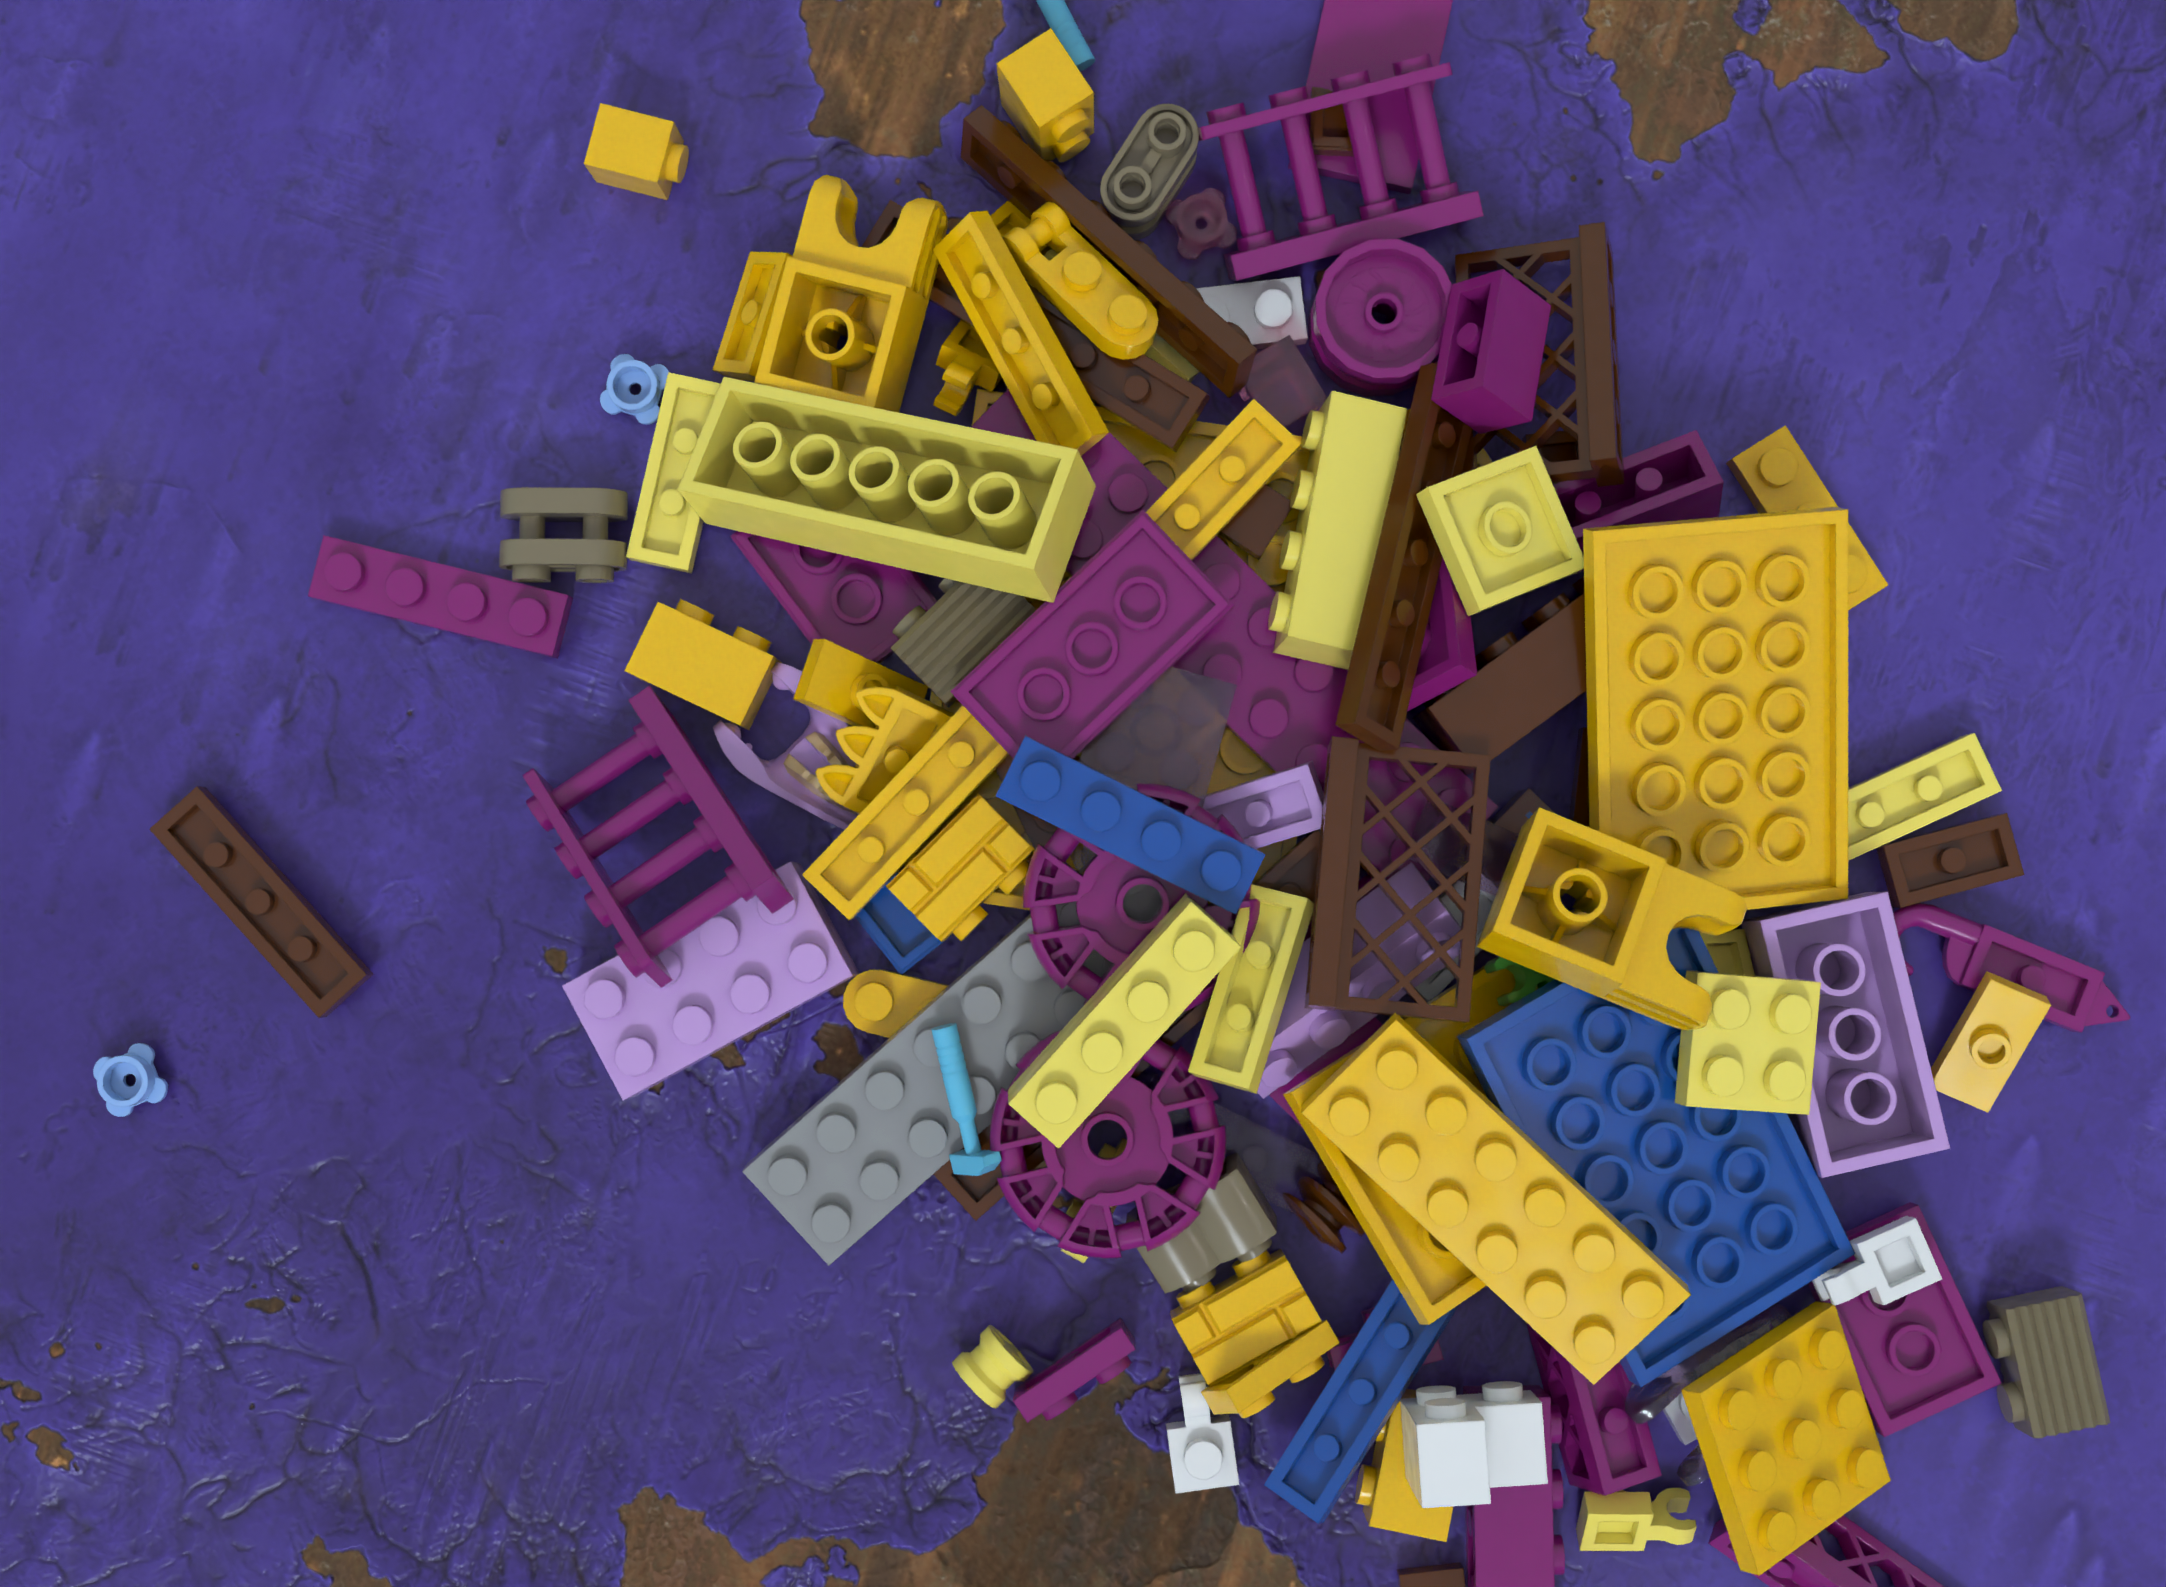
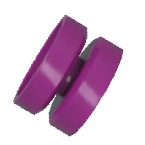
(1385, 279)

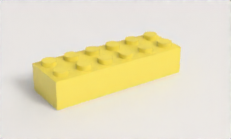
(889, 488)

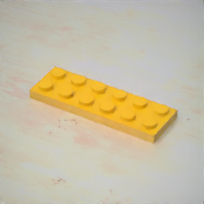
(1495, 1199)

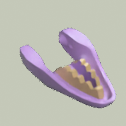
(793, 772)

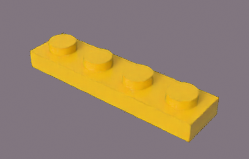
(1018, 335)

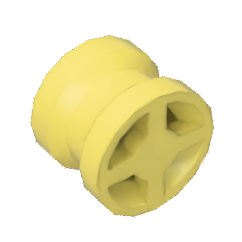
(992, 1367)

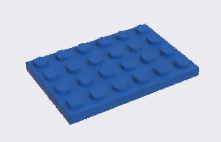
(1703, 1188)

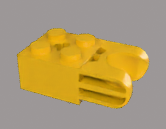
(854, 292)
(1624, 922)

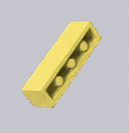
(1337, 527)
(1122, 1021)

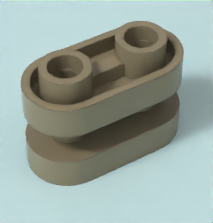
(1150, 169)
(591, 558)

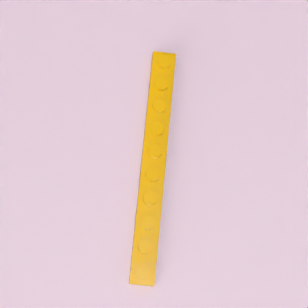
(963, 750)

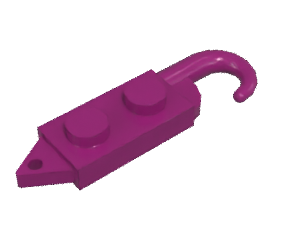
(1971, 949)

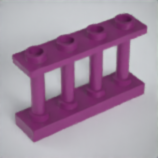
(1379, 215)
(715, 829)

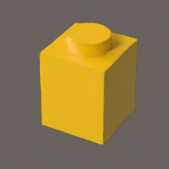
(636, 152)

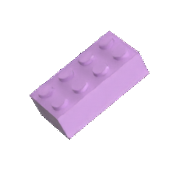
(725, 985)
(1870, 1061)

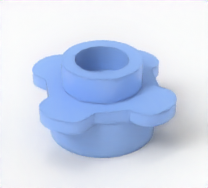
(625, 373)
(112, 1084)

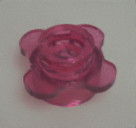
(1207, 206)

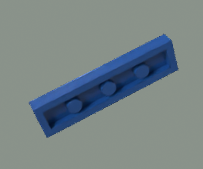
(1130, 824)
(1354, 1406)

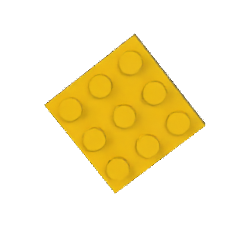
(1786, 1436)

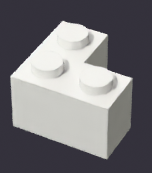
(1472, 1443)

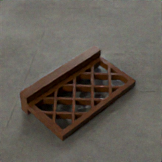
(1593, 348)
(1339, 871)

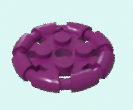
(1100, 899)
(1122, 1178)

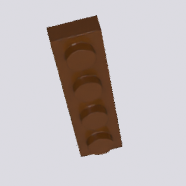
(261, 901)

